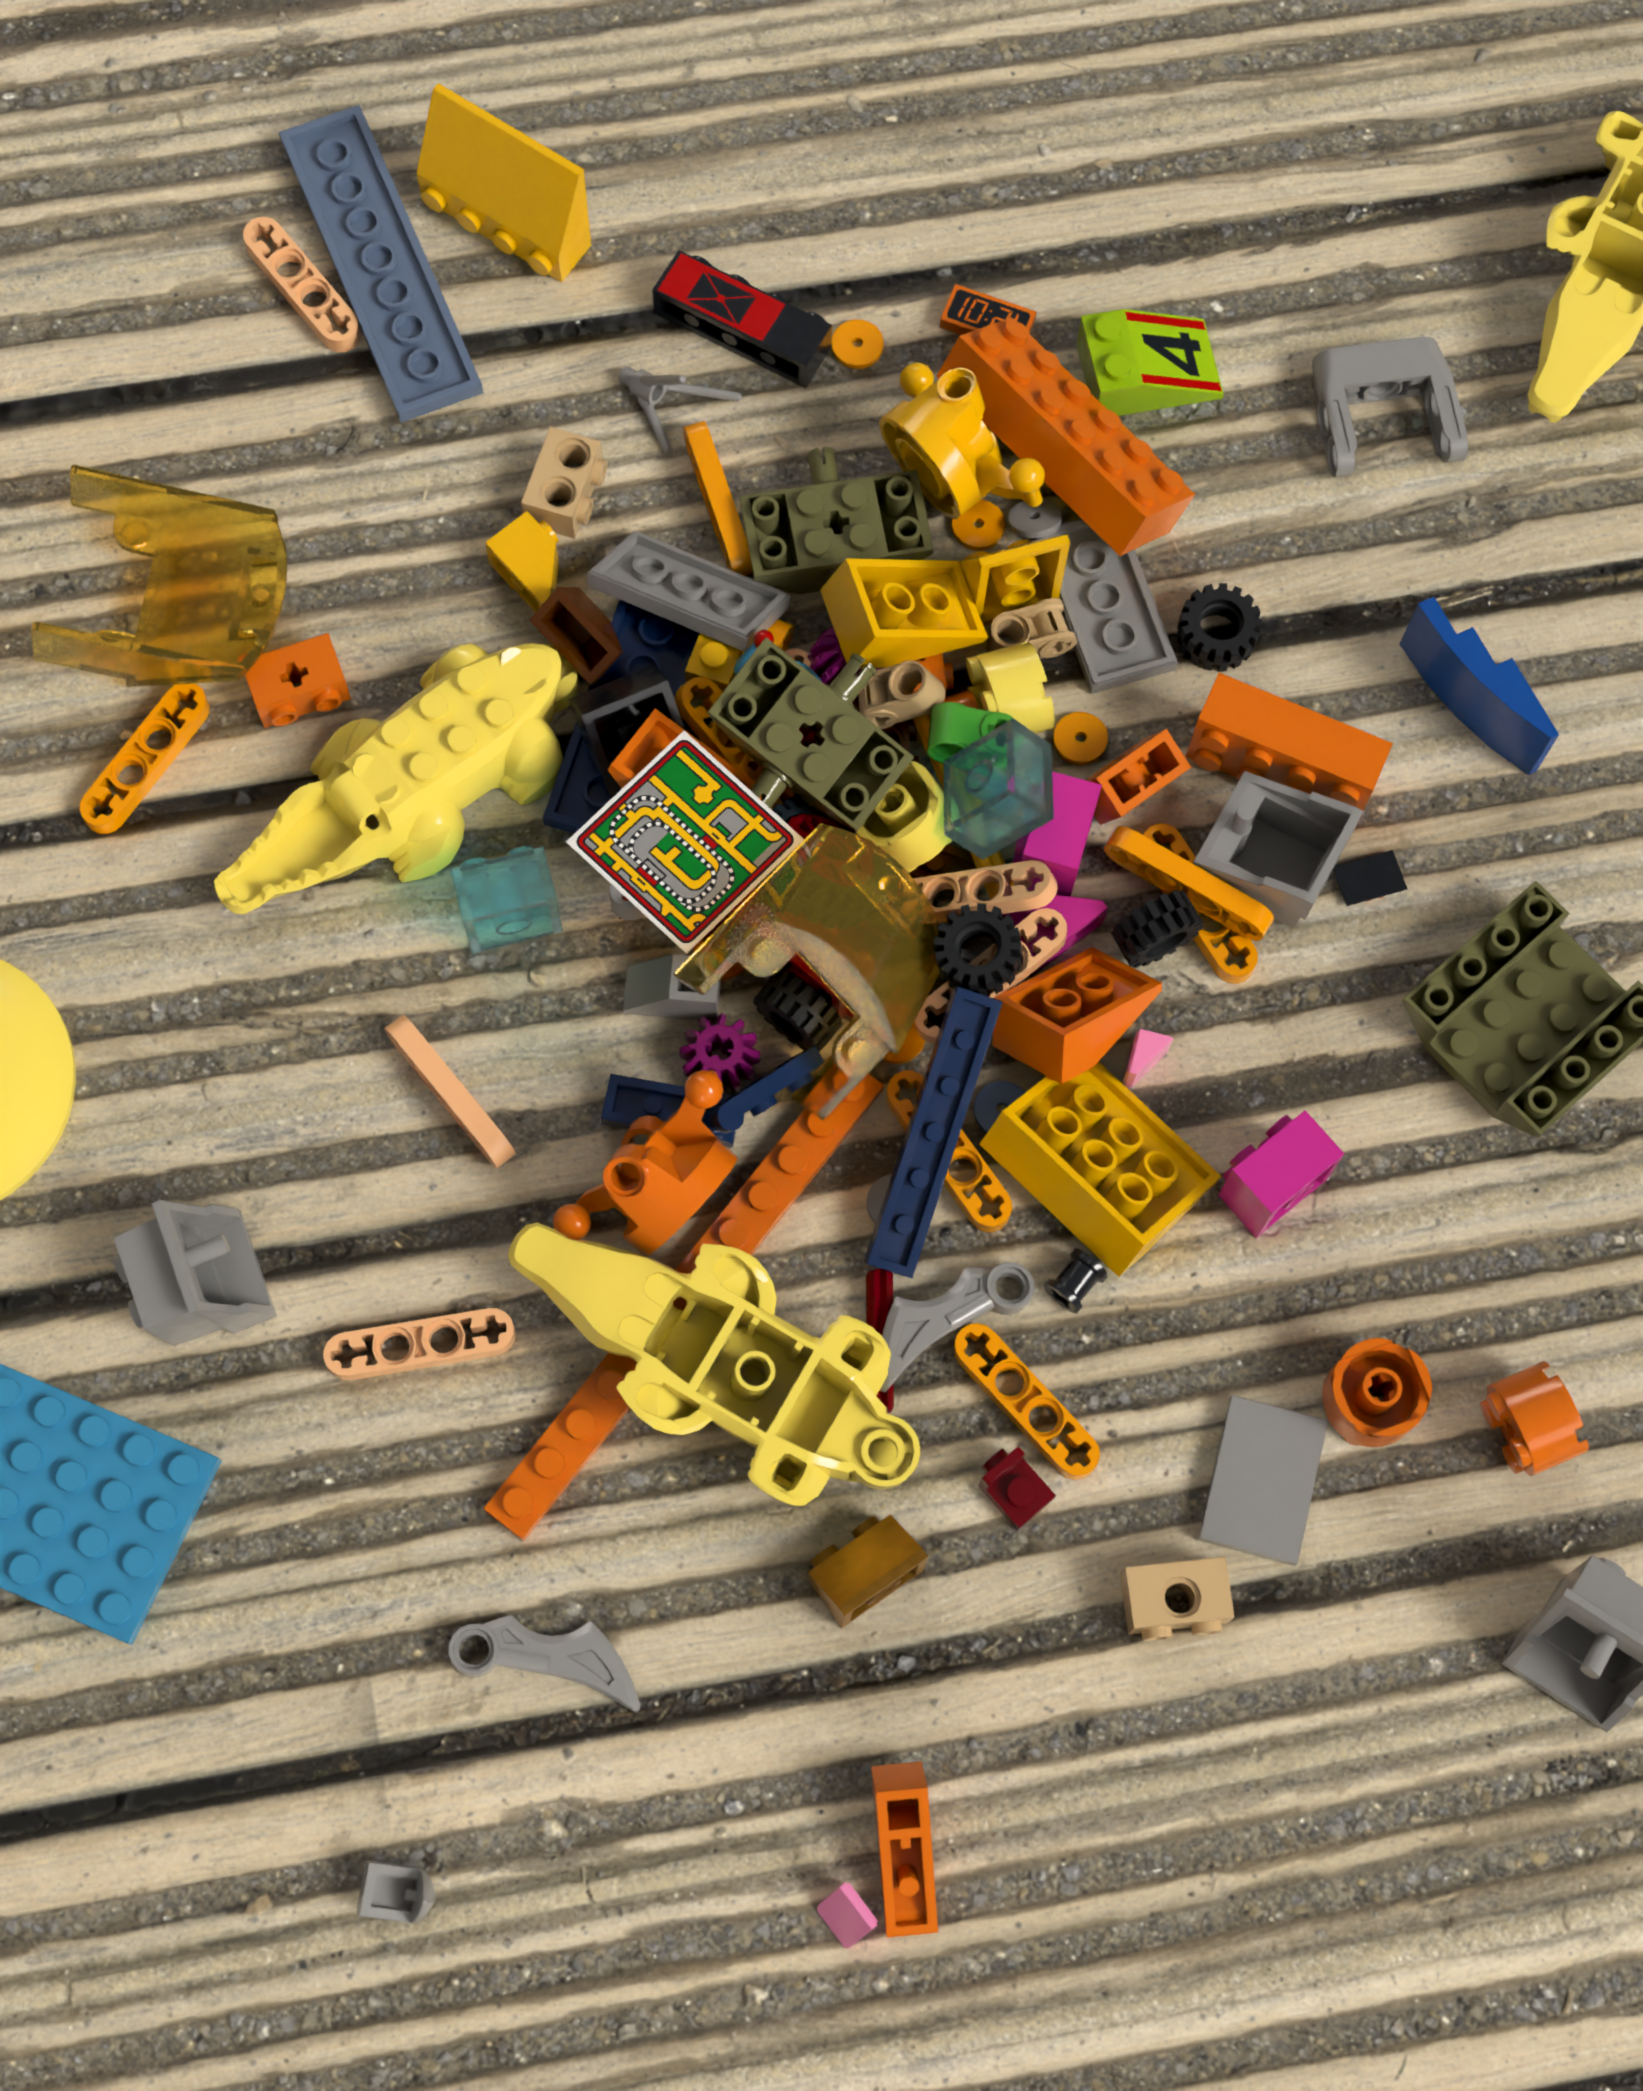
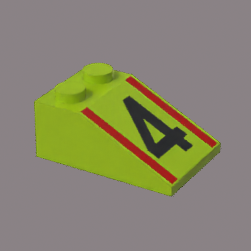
(1147, 360)

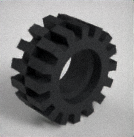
(970, 924)
(1157, 928)

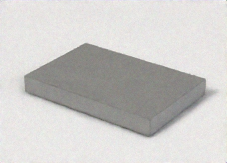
(1263, 1480)

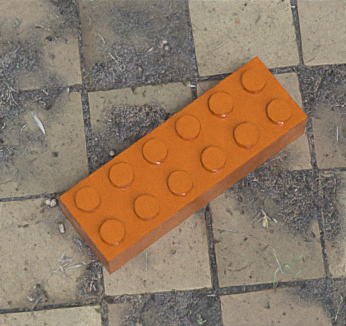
(1081, 444)

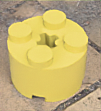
(1012, 684)
(909, 819)

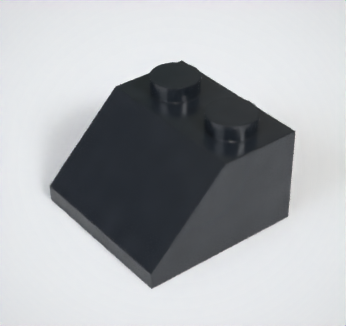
(616, 711)

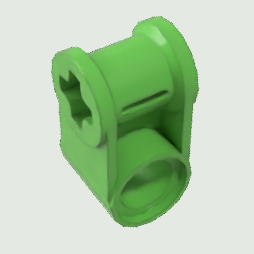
(958, 726)

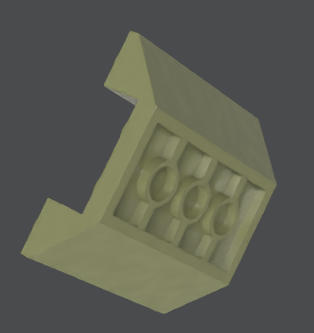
(1526, 1015)

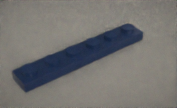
(933, 1132)

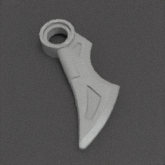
(919, 1324)
(576, 1656)

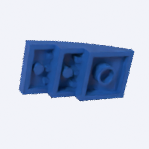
(1482, 695)

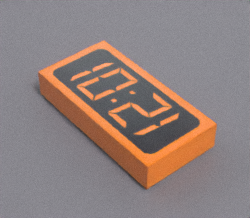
(973, 310)

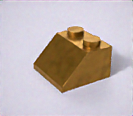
(866, 1569)

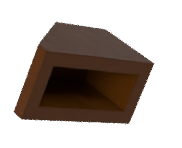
(578, 632)

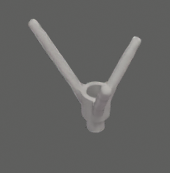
(651, 389)

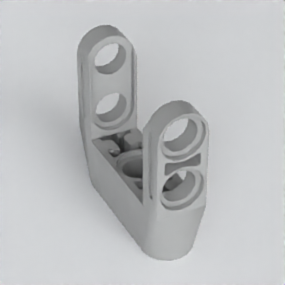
(1385, 373)

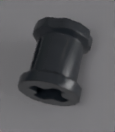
(1075, 1280)

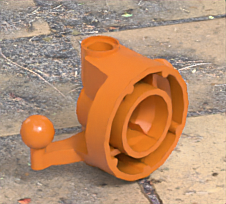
(664, 1178)

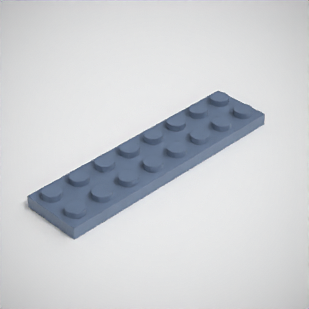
(381, 263)

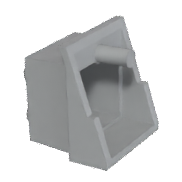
(1278, 844)
(192, 1272)
(1586, 1643)

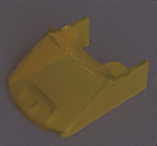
(208, 591)
(857, 927)

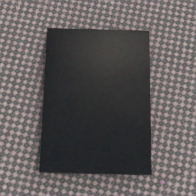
(1369, 878)

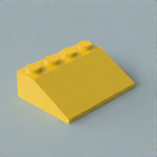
(503, 185)
(1100, 1163)

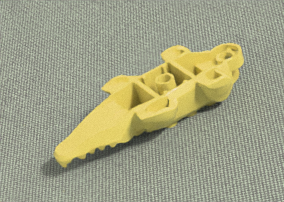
(1601, 298)
(467, 732)
(731, 1361)

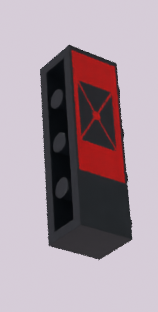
(742, 318)

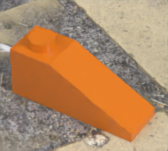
(905, 1848)

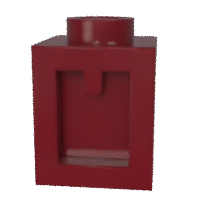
(1014, 1487)

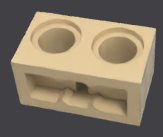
(555, 481)

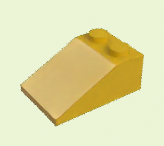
(1016, 575)
(901, 609)

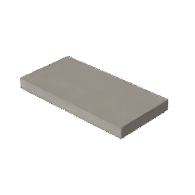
(688, 590)
(1111, 612)

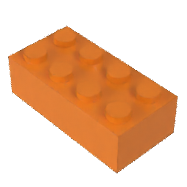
(1285, 743)

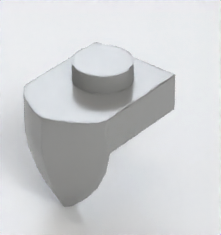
(395, 1892)

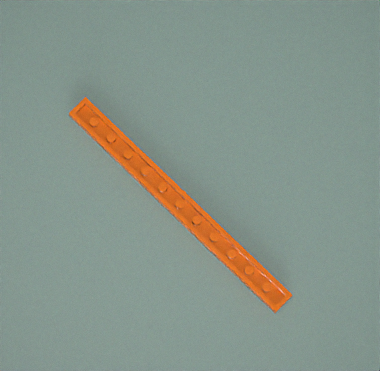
(741, 1225)

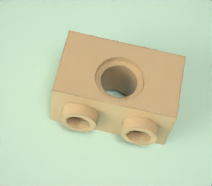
(1203, 1582)

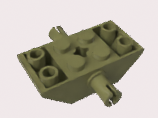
(808, 531)
(852, 757)

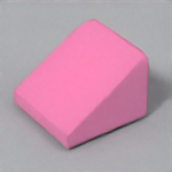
(1144, 1054)
(847, 1915)

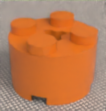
(1383, 1367)
(1535, 1419)

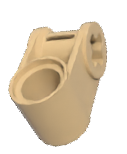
(1035, 624)
(889, 694)

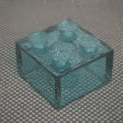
(998, 789)
(507, 899)

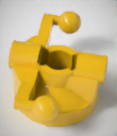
(950, 445)

